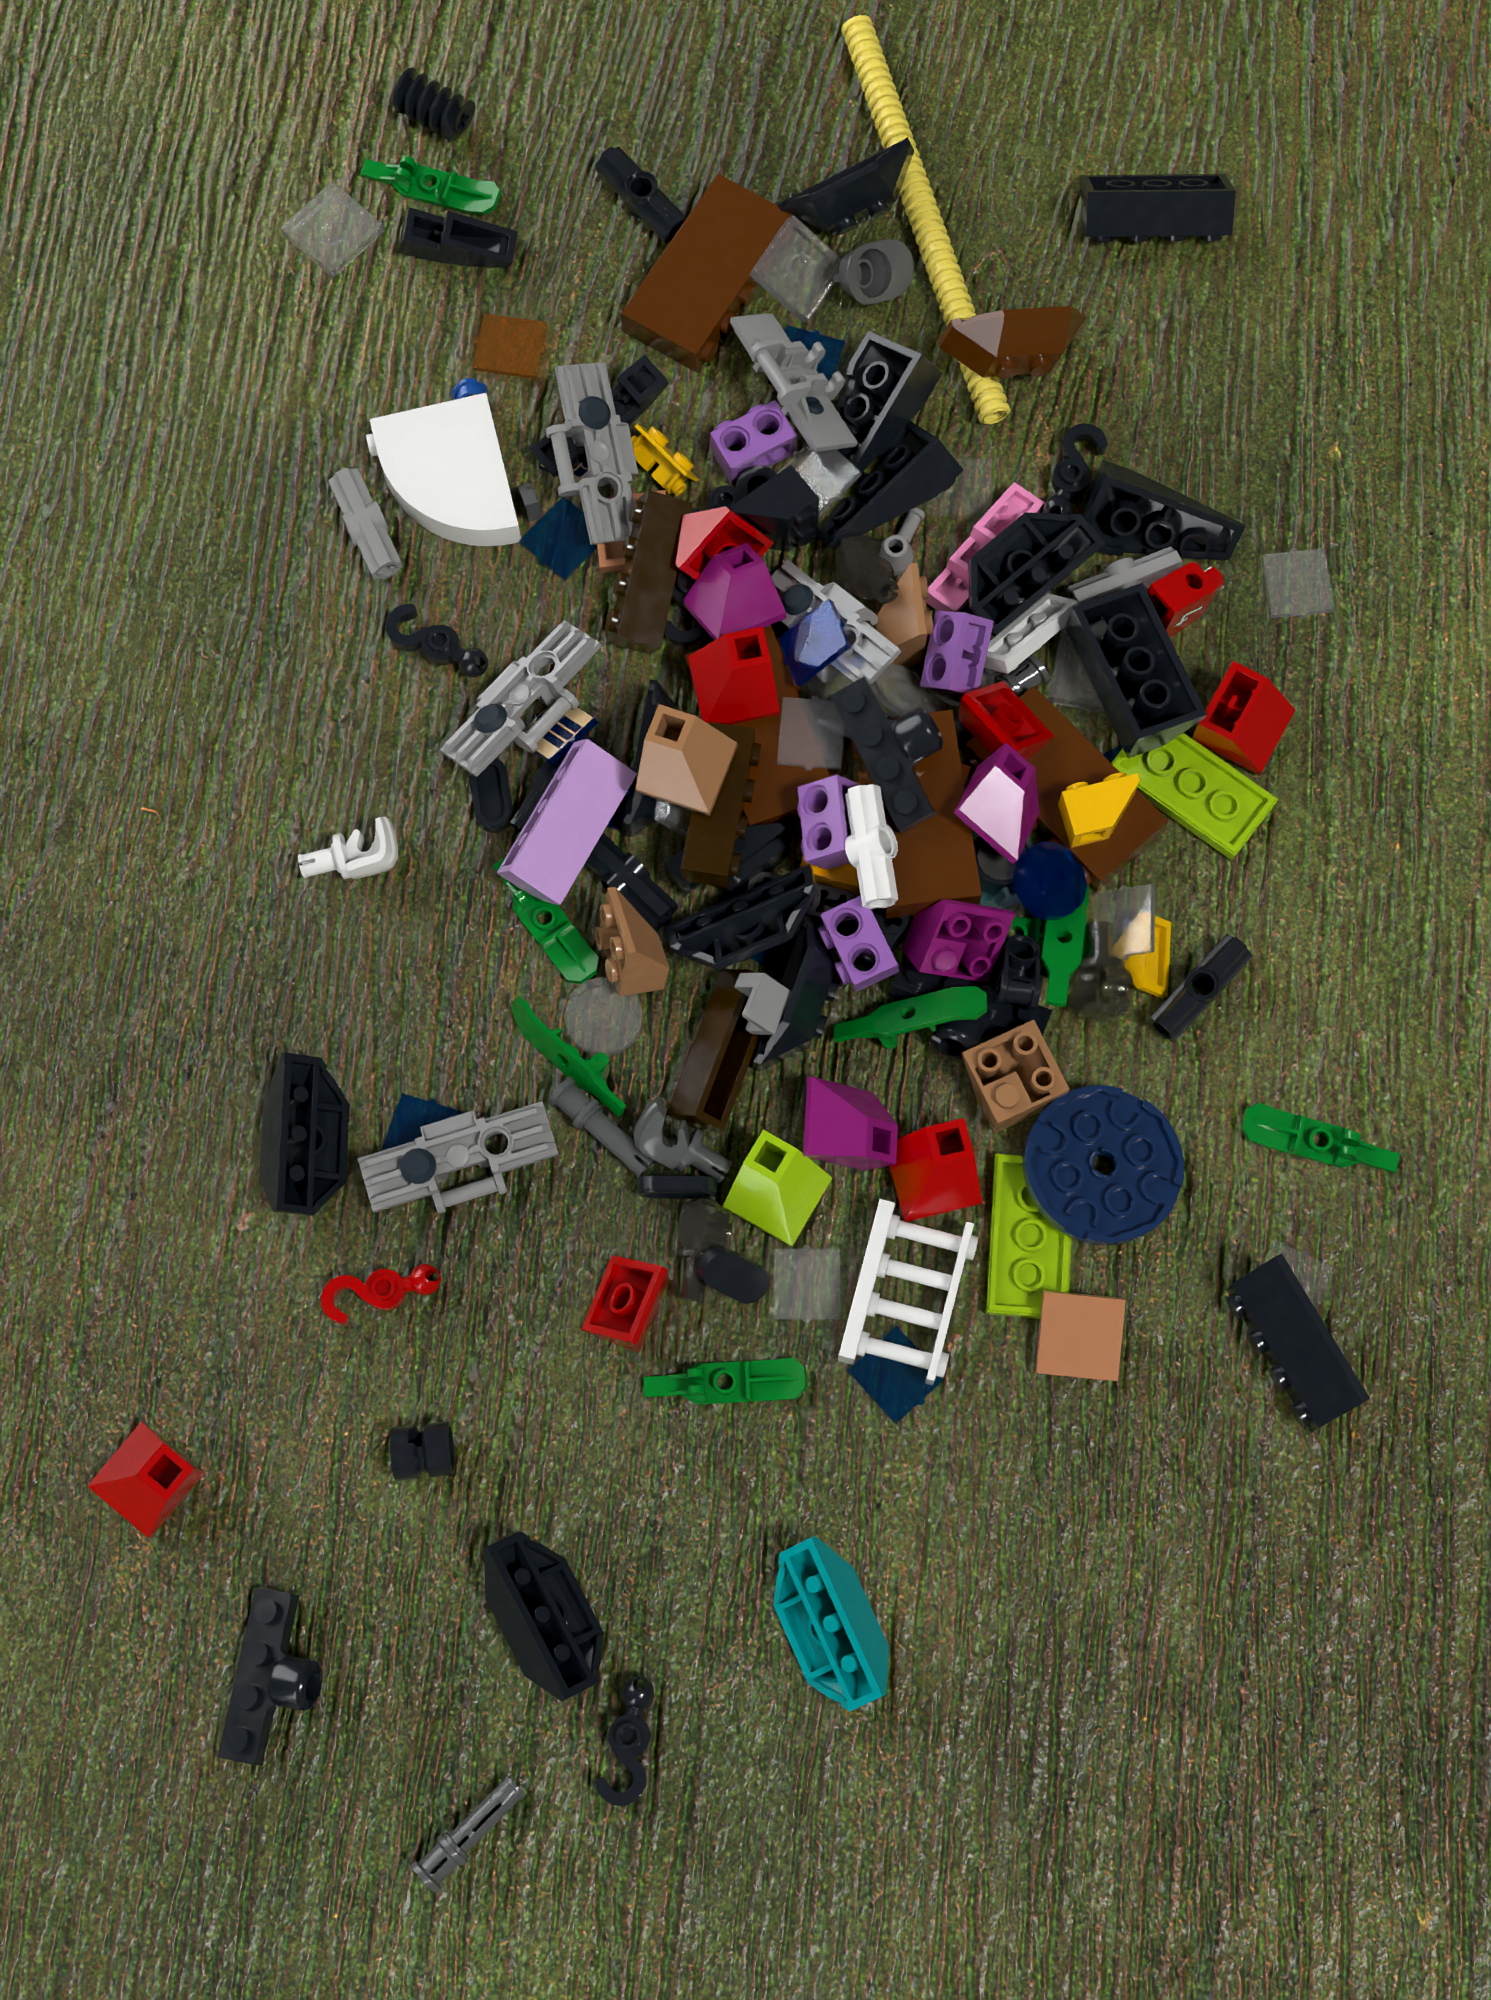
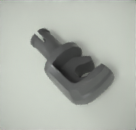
(676, 1152)

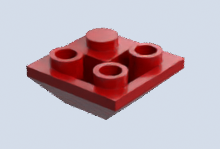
(735, 678)
(936, 1171)
(145, 1479)

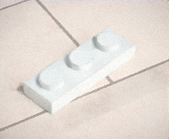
(1028, 633)

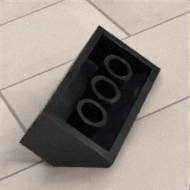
(1157, 206)
(1134, 669)
(1295, 1344)

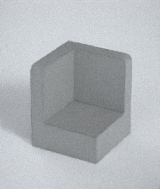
(765, 1002)

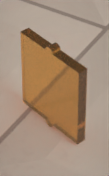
(510, 346)

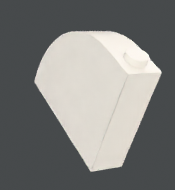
(448, 470)

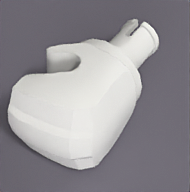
(349, 858)

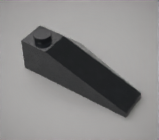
(882, 395)
(907, 475)
(1147, 517)

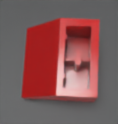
(1244, 718)

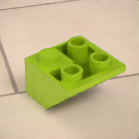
(777, 1188)

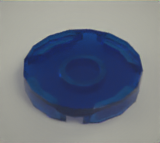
(1049, 881)

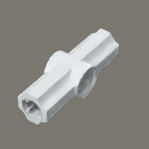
(871, 846)

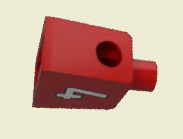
(1184, 595)

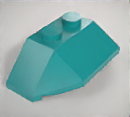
(831, 1624)

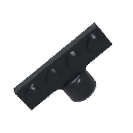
(891, 750)
(961, 1035)
(267, 1678)

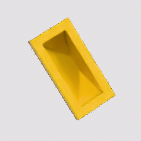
(1151, 970)

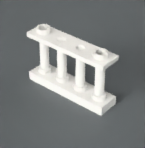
(868, 1302)

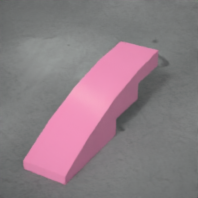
(951, 587)

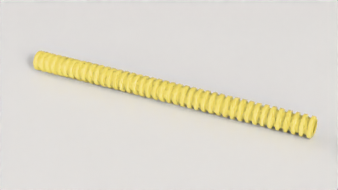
(920, 204)

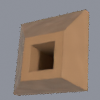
(906, 619)
(684, 760)
(631, 947)
(1014, 1076)

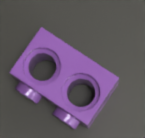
(757, 447)
(956, 652)
(824, 823)
(865, 940)

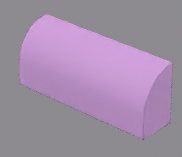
(567, 822)

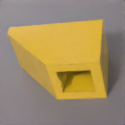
(1095, 809)

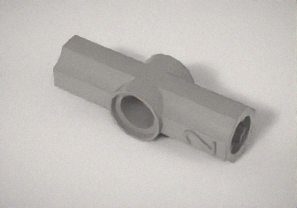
(365, 523)
(1125, 574)

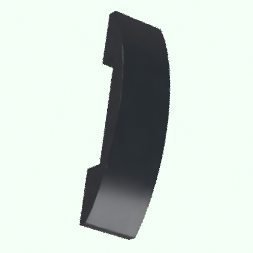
(632, 396)

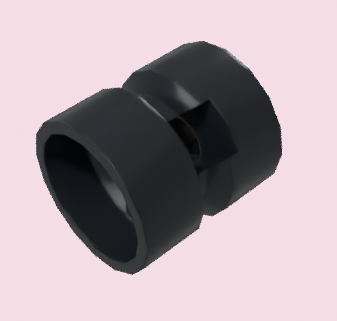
(422, 1451)

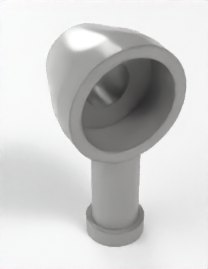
(901, 560)

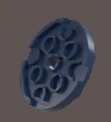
(1079, 1198)

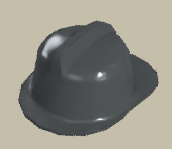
(876, 271)

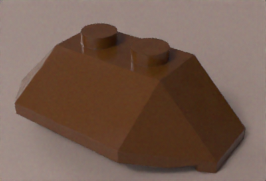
(1012, 340)

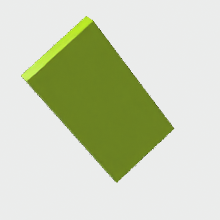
(1200, 792)
(1023, 1247)

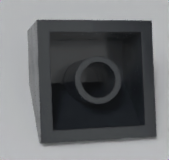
(782, 510)

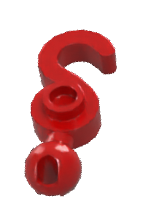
(382, 1289)

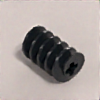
(430, 107)

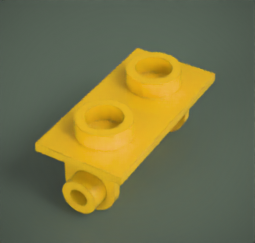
(673, 468)

